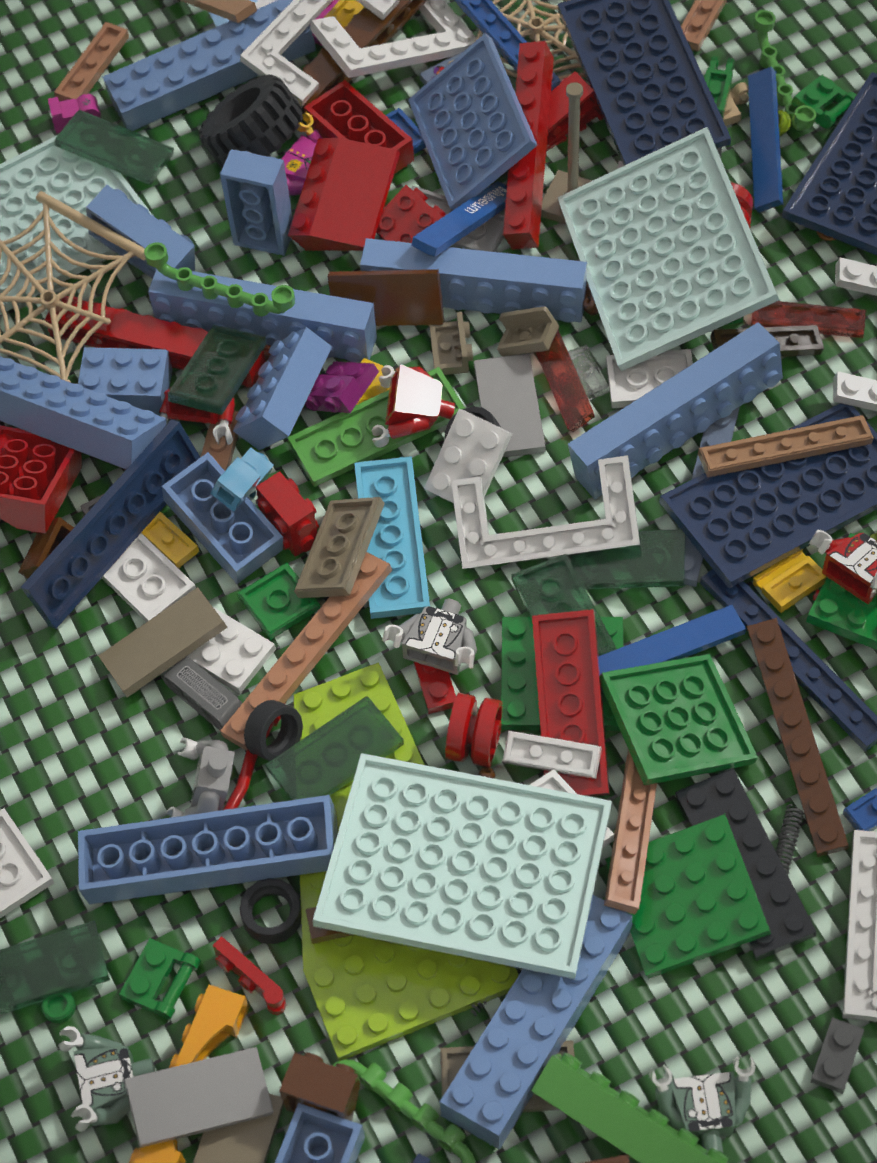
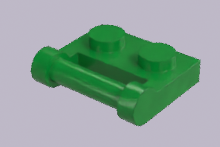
(821, 94)
(151, 974)

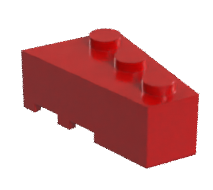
(560, 110)

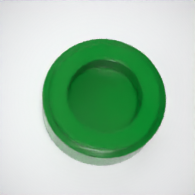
(59, 1008)

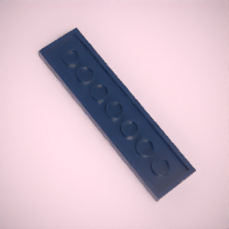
(109, 526)

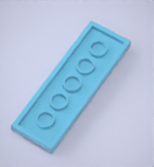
(396, 536)

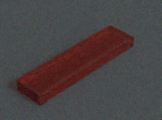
(829, 319)
(565, 384)

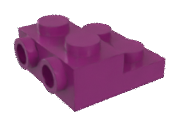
(341, 387)

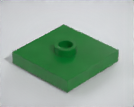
(275, 603)

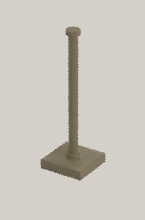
(563, 181)

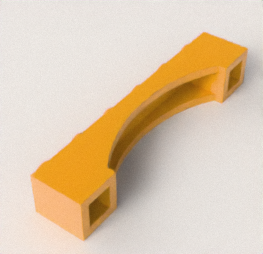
(217, 1017)

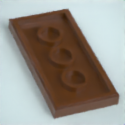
(397, 295)

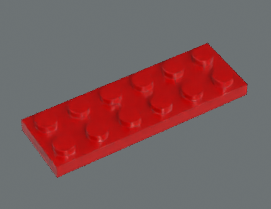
(571, 688)

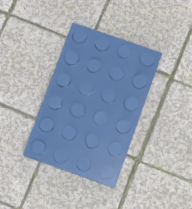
(472, 122)

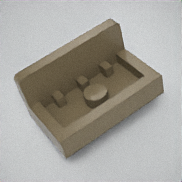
(527, 331)
(450, 346)

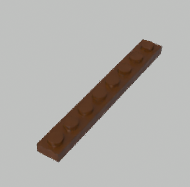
(797, 738)

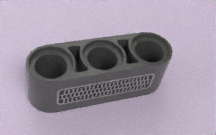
(202, 692)

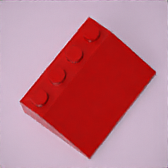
(343, 195)
(34, 478)

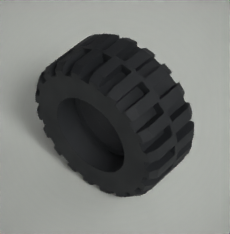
(252, 119)

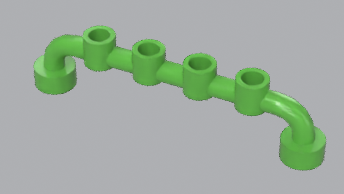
(802, 116)
(282, 296)
(422, 1118)

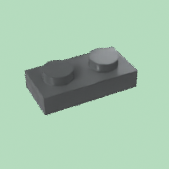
(837, 1055)

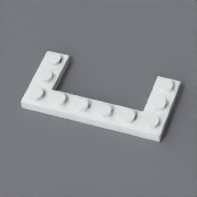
(450, 40)
(265, 52)
(846, 387)
(615, 531)
(861, 948)

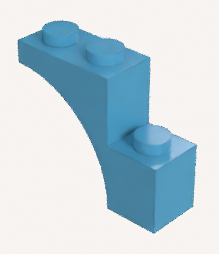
(242, 478)

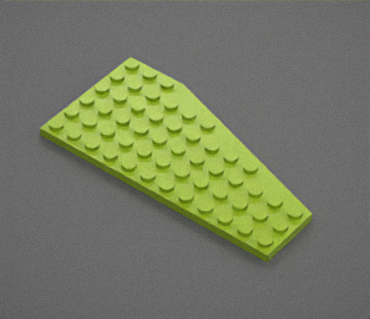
(368, 985)

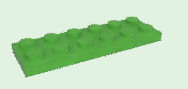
(347, 438)

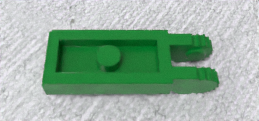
(720, 82)

